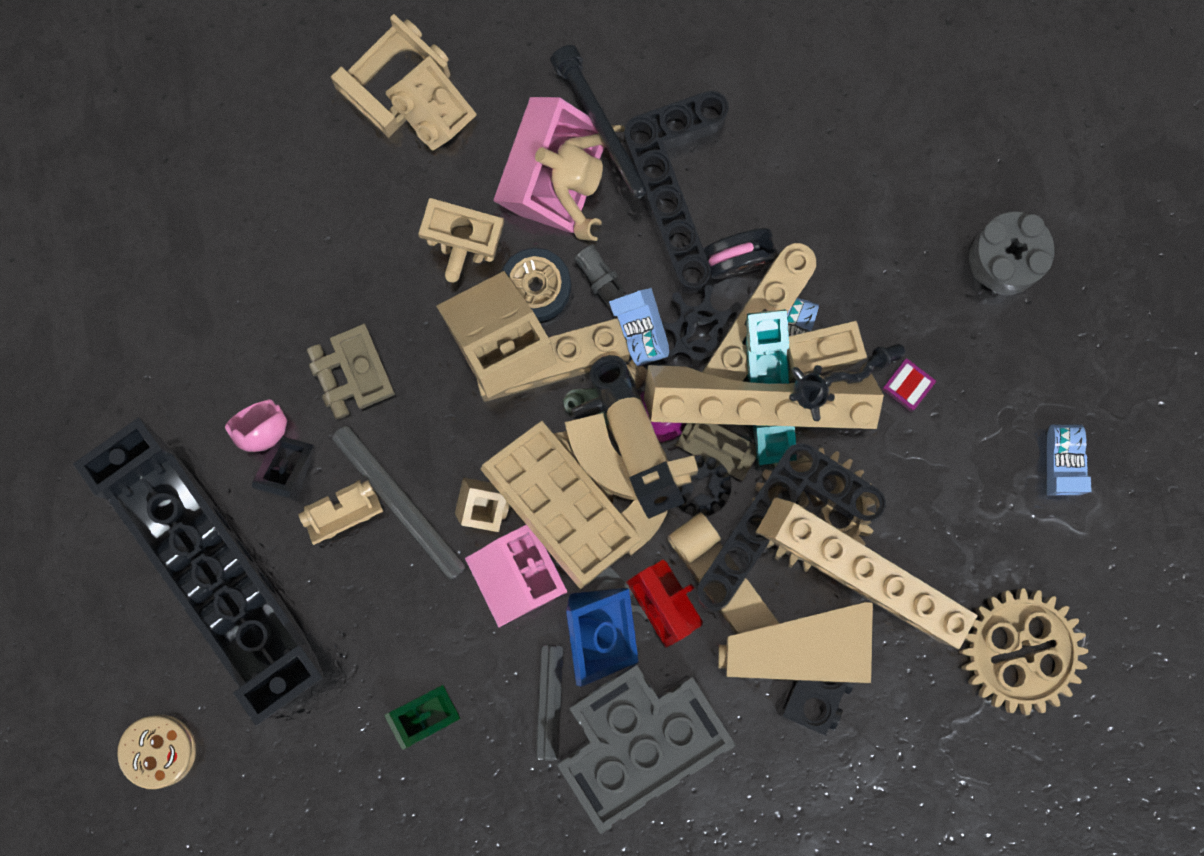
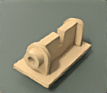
(356, 505)

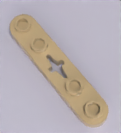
(774, 292)

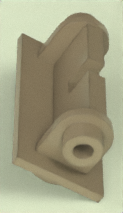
(720, 444)

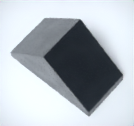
(284, 469)

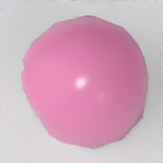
(257, 426)

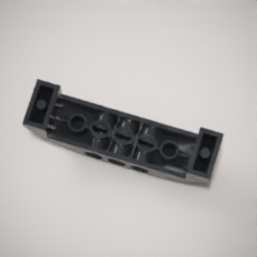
(204, 567)

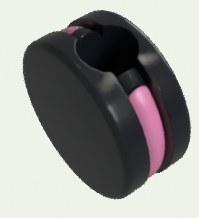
(741, 253)

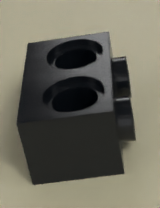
(828, 695)

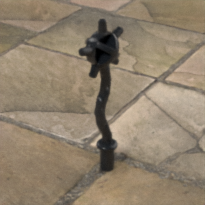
(812, 389)

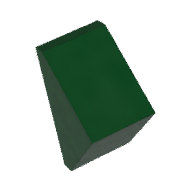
(422, 717)

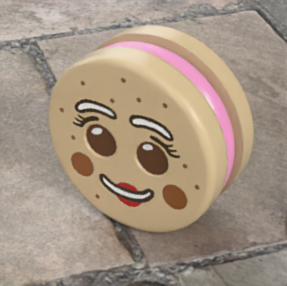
(156, 751)

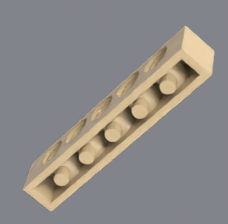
(866, 572)

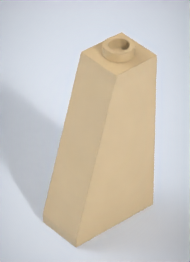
(812, 648)

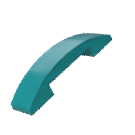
(768, 364)

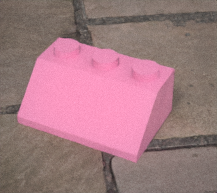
(527, 184)

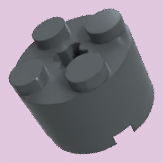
(1023, 235)

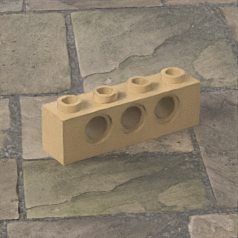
(574, 355)

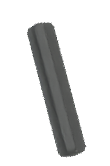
(549, 702)

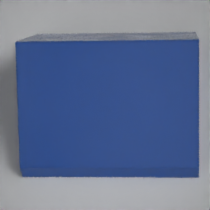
(601, 633)

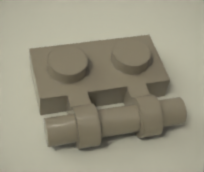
(361, 366)

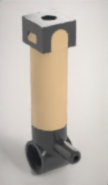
(634, 435)

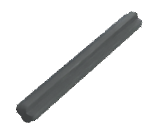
(398, 502)

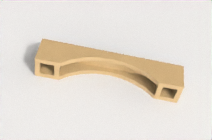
(691, 396)

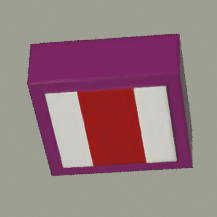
(909, 385)

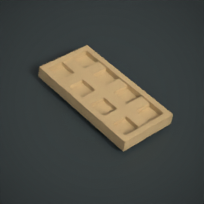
(560, 504)

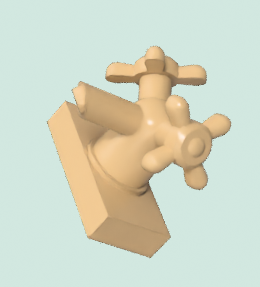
(463, 231)

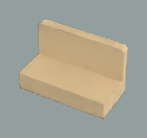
(829, 347)

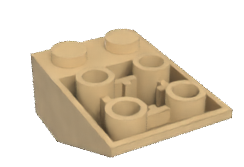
(497, 334)

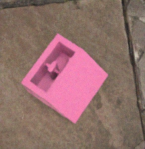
(515, 575)

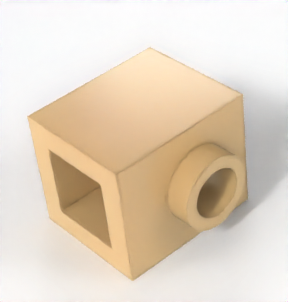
(480, 505)

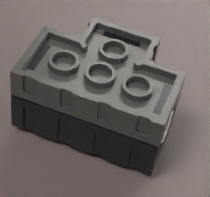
(639, 744)

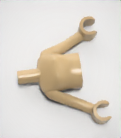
(577, 172)

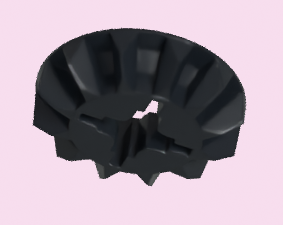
(719, 485)

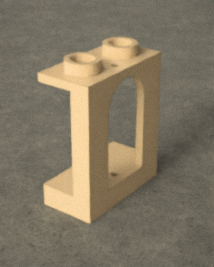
(350, 83)

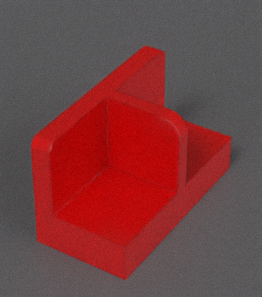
(665, 602)

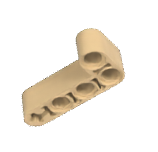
(698, 547)

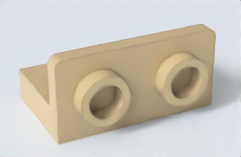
(430, 104)

